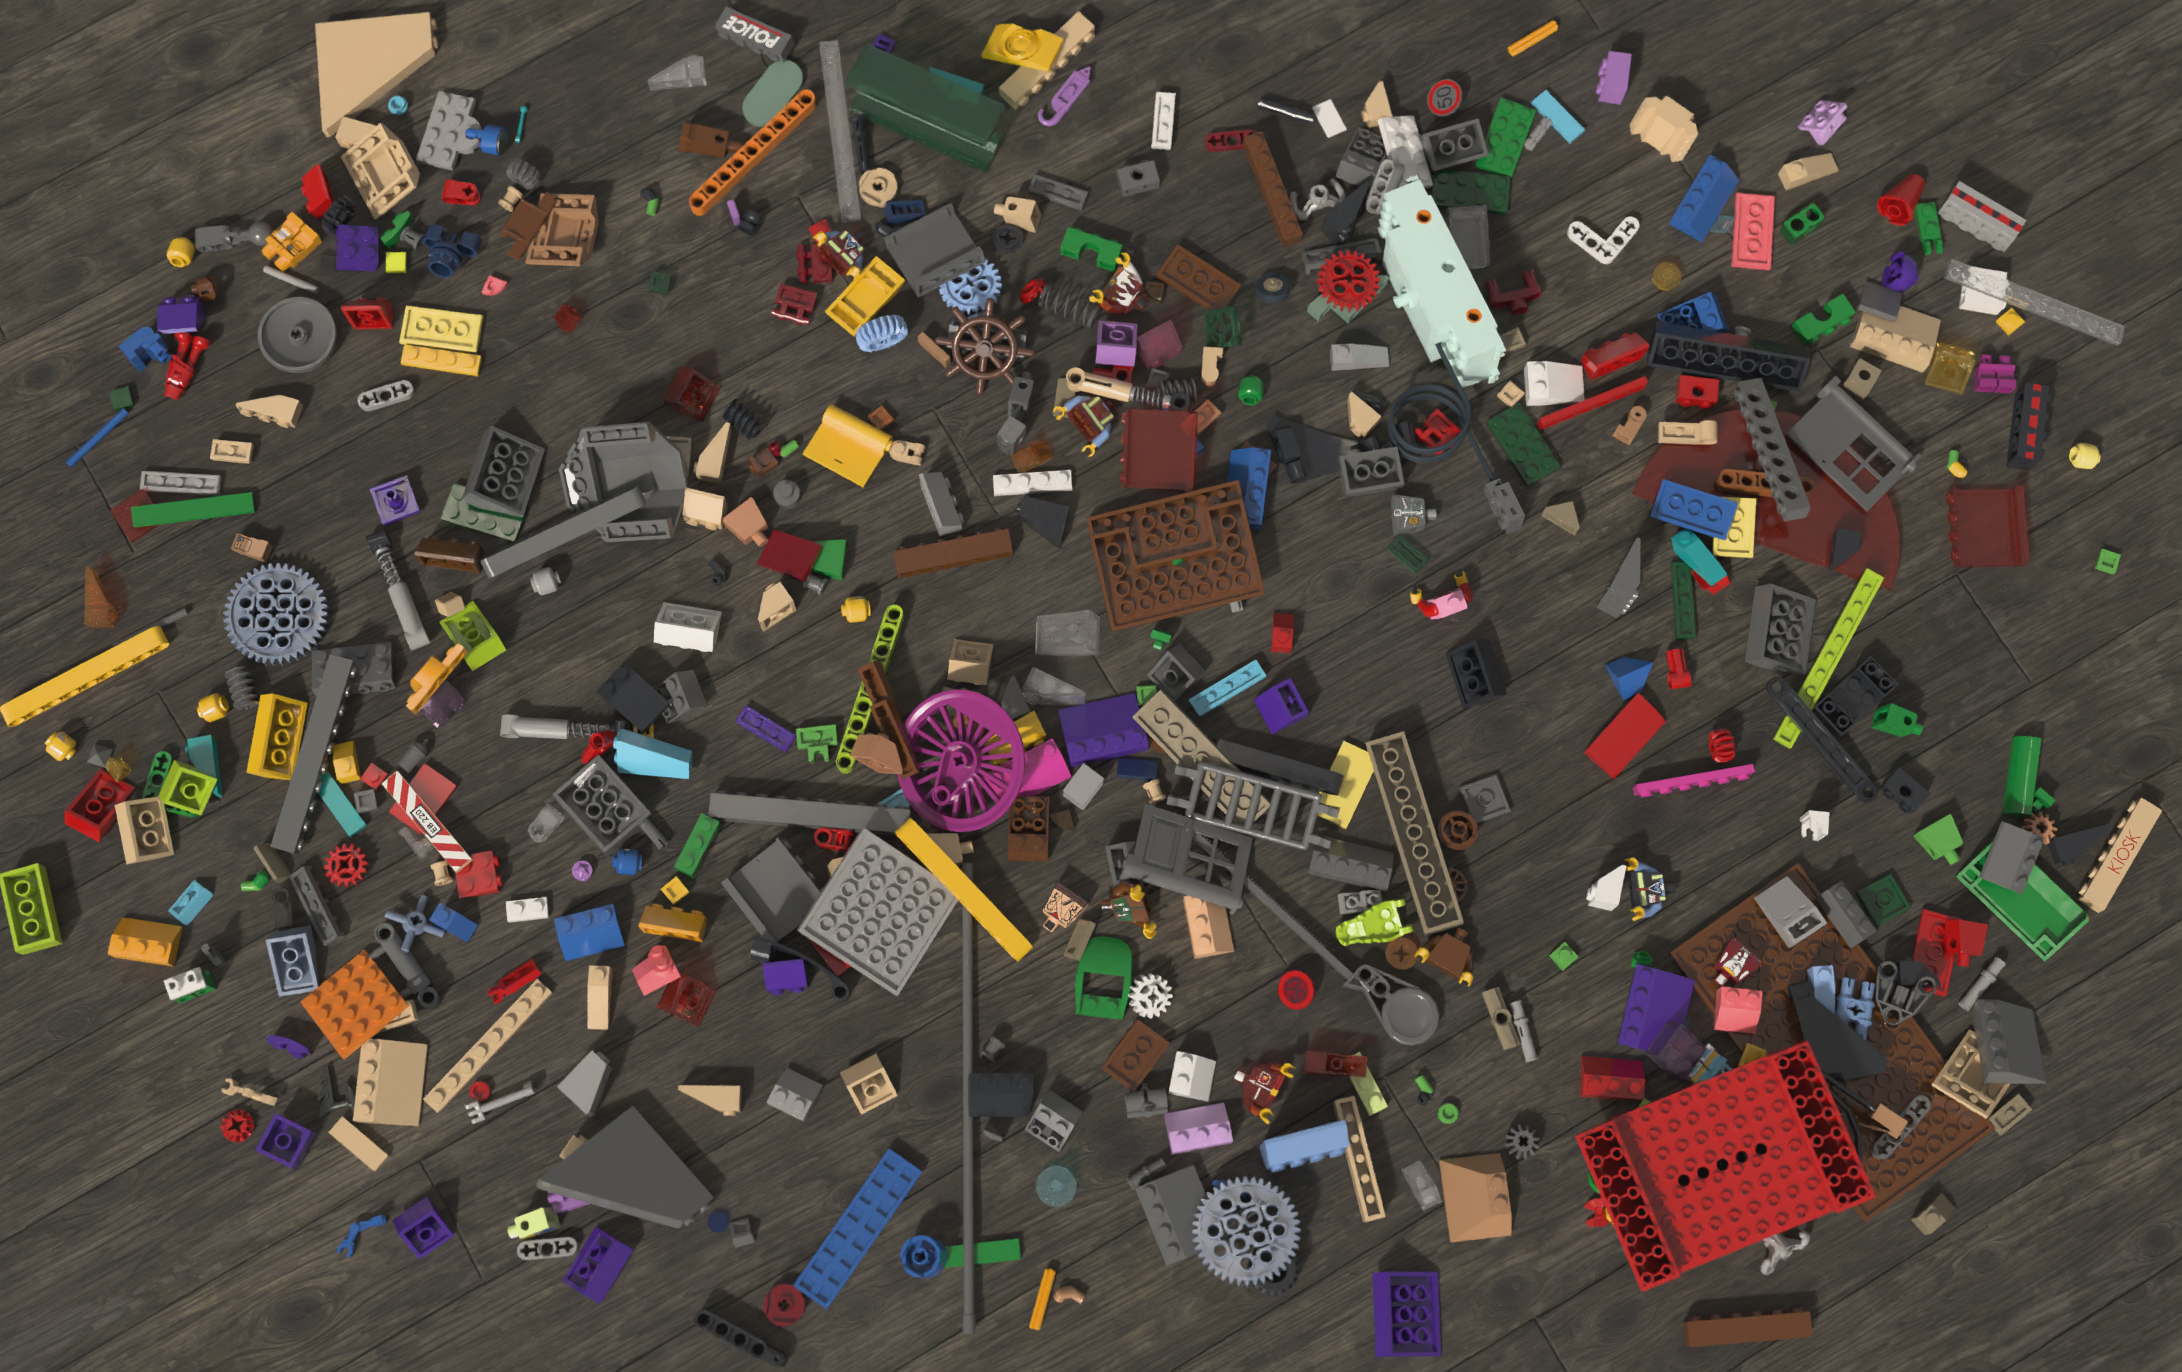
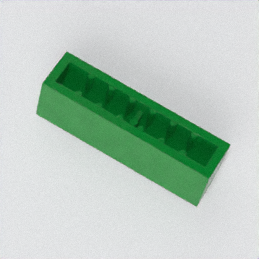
(2021, 776)

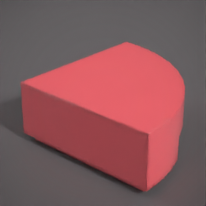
(494, 286)

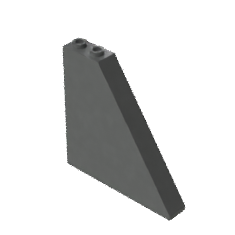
(631, 1173)

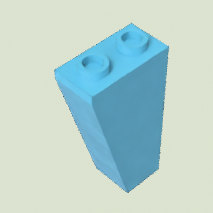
(650, 756)

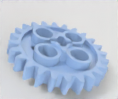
(978, 298)

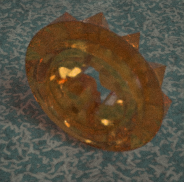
(1407, 946)

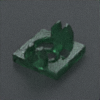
(1209, 316)

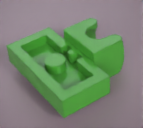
(817, 740)

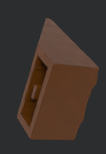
(1028, 829)

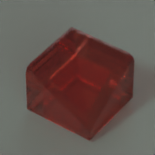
(567, 318)

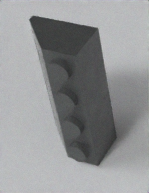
(1352, 864)

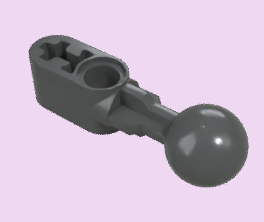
(224, 237)

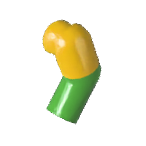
(1954, 466)

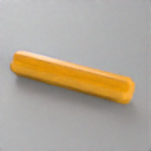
(1532, 38)
(1042, 1299)

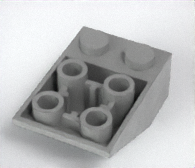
(1790, 911)

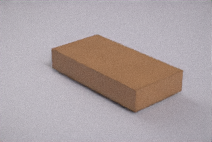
(936, 351)

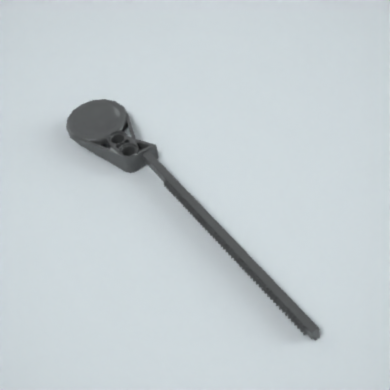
(1408, 1013)

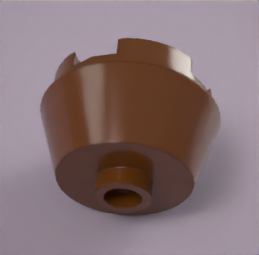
(1458, 830)

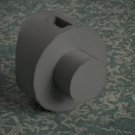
(787, 494)

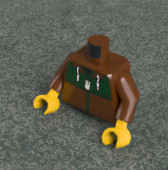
(1131, 905)

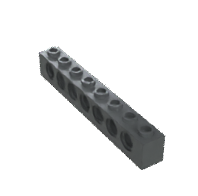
(1772, 449)

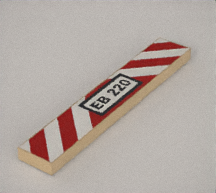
(427, 822)

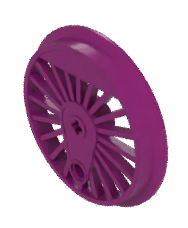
(963, 760)

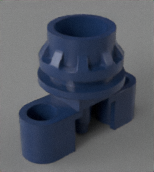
(448, 252)

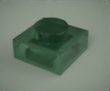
(659, 283)

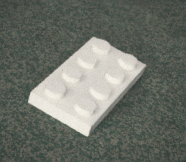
(1404, 146)

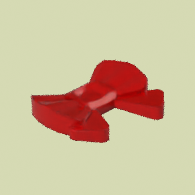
(1600, 1219)

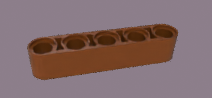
(1755, 479)

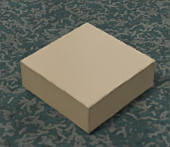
(1510, 394)

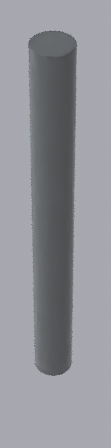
(163, 622)

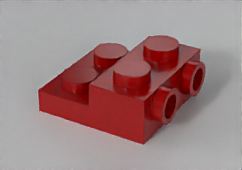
(479, 876)

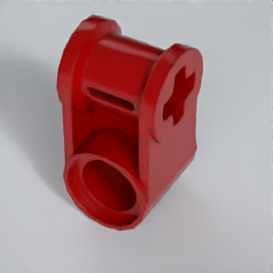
(460, 193)
(835, 839)

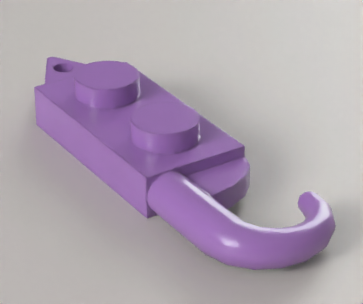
(1067, 96)

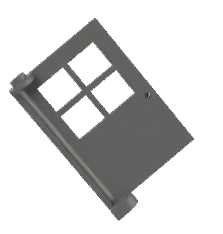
(1833, 427)
(1164, 851)

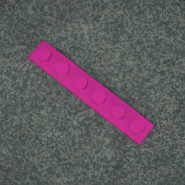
(1701, 779)

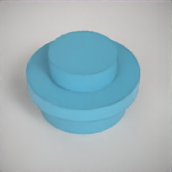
(398, 105)

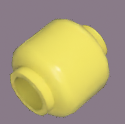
(2084, 456)

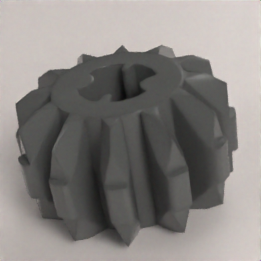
(523, 173)
(1515, 1140)

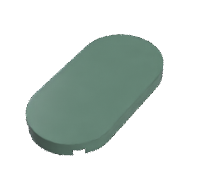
(772, 92)

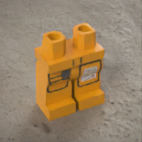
(291, 242)

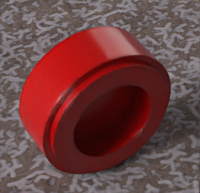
(480, 1091)

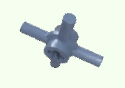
(411, 929)

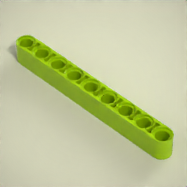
(863, 697)

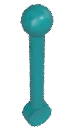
(523, 109)

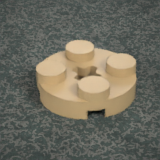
(874, 177)

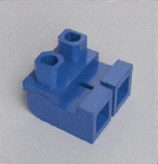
(144, 345)

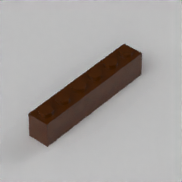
(1272, 189)
(952, 553)
(1747, 1329)

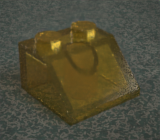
(1950, 367)

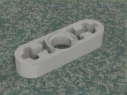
(382, 403)
(563, 1252)

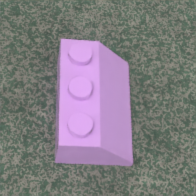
(1198, 1128)

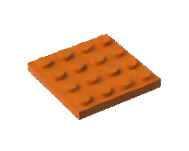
(354, 1004)

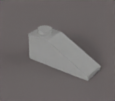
(1358, 356)

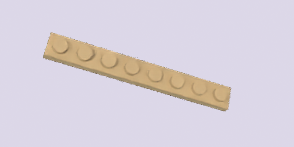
(487, 1046)

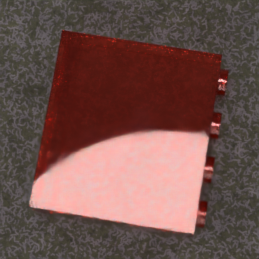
(1159, 449)
(1988, 527)

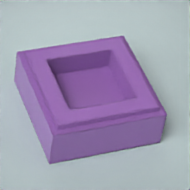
(734, 212)

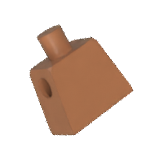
(747, 523)

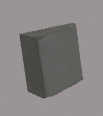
(741, 1232)

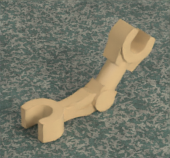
(248, 1093)

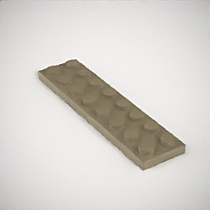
(1189, 746)

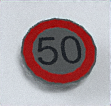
(1444, 97)

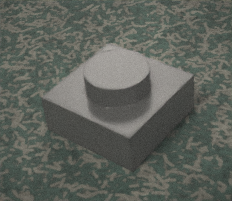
(366, 801)

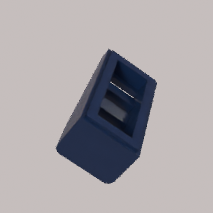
(904, 217)

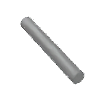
(290, 279)

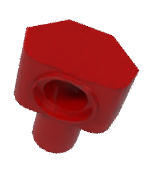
(1117, 370)

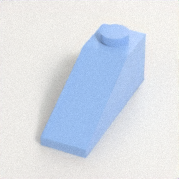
(1823, 985)

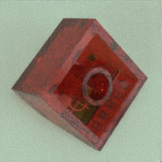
(691, 393)
(686, 999)

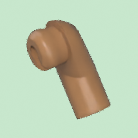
(1068, 1292)

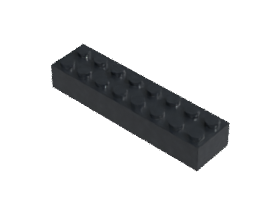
(1728, 356)

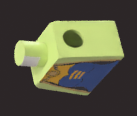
(534, 1223)

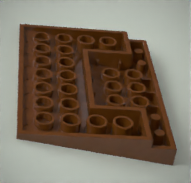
(1141, 541)

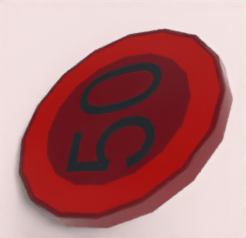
(1296, 989)

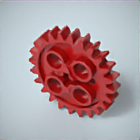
(1349, 297)

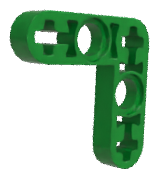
(151, 788)

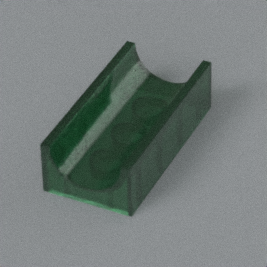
(927, 108)

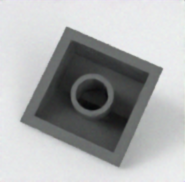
(1176, 672)

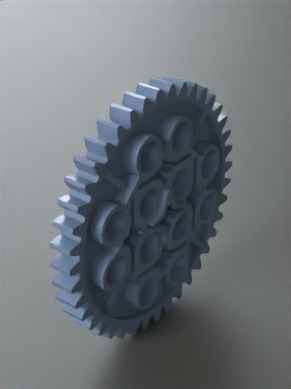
(252, 589)
(1230, 1264)

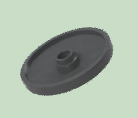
(297, 335)

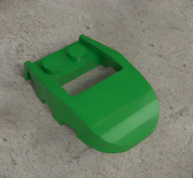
(1105, 957)

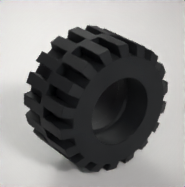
(1282, 1286)

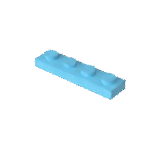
(1227, 688)

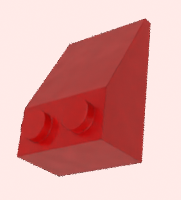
(369, 313)
(94, 807)

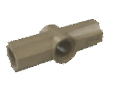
(1506, 1031)

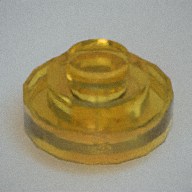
(1666, 276)

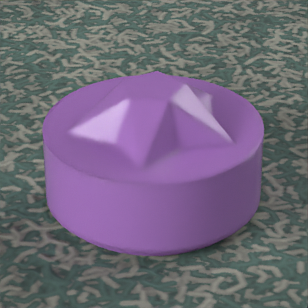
(582, 871)

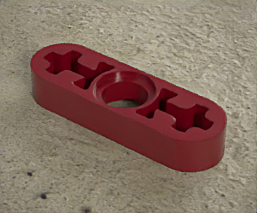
(1227, 147)

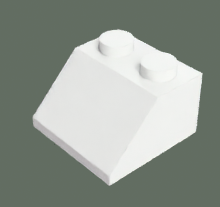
(1607, 890)
(1192, 1076)

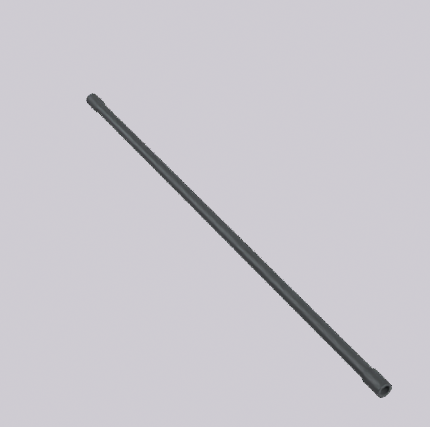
(968, 1159)

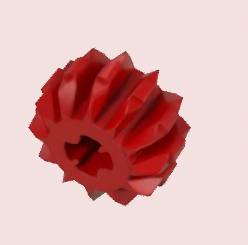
(1721, 745)

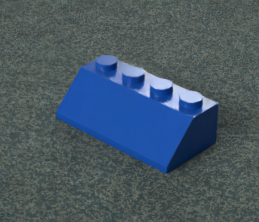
(1705, 199)
(1251, 469)

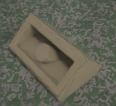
(1063, 395)
(272, 862)

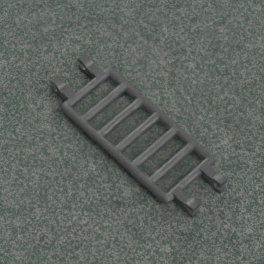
(1259, 782)

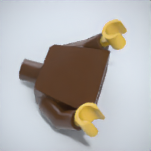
(1449, 955)

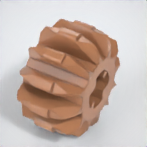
(2042, 823)

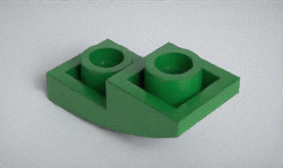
(392, 236)

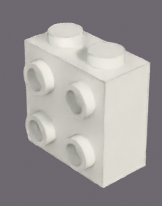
(1980, 302)

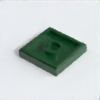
(1883, 900)

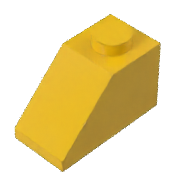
(346, 762)

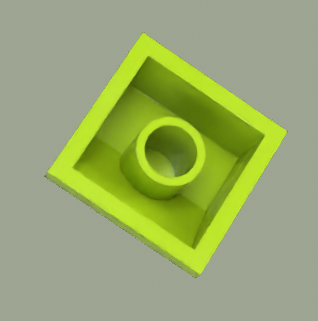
(187, 788)

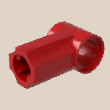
(1678, 674)
(598, 745)

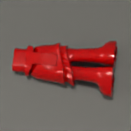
(181, 373)

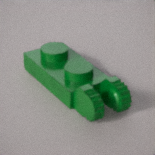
(1928, 227)

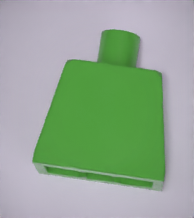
(1941, 839)

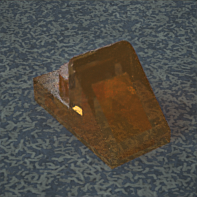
(1033, 456)

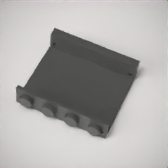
(933, 250)
(774, 890)

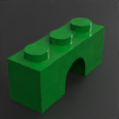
(1077, 241)
(1810, 329)
(696, 846)

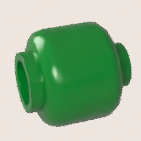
(1251, 390)

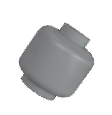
(545, 581)

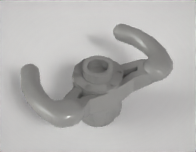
(1318, 198)
(1781, 1248)

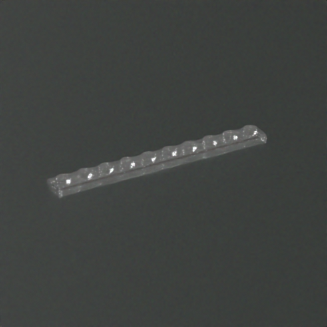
(839, 131)
(2034, 302)

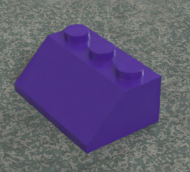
(597, 1265)

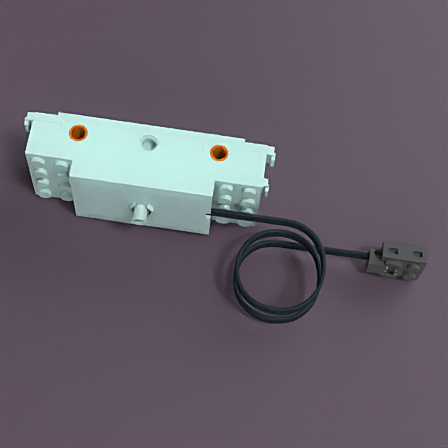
(1449, 321)

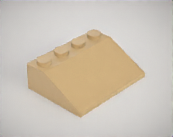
(1905, 342)
(390, 1082)

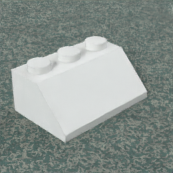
(687, 627)

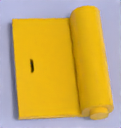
(849, 442)

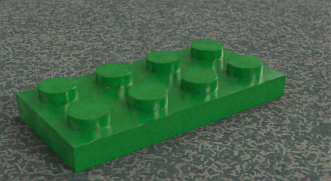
(1506, 137)

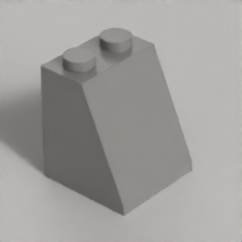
(587, 1082)

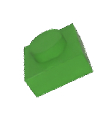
(1563, 956)

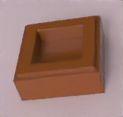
(880, 418)

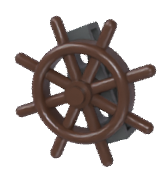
(985, 344)

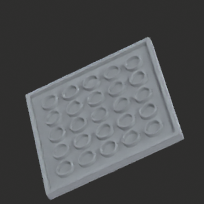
(879, 912)

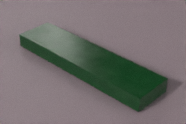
(1683, 601)

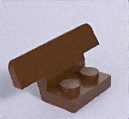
(526, 223)

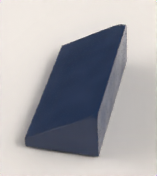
(1137, 769)

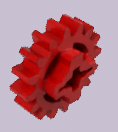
(351, 860)

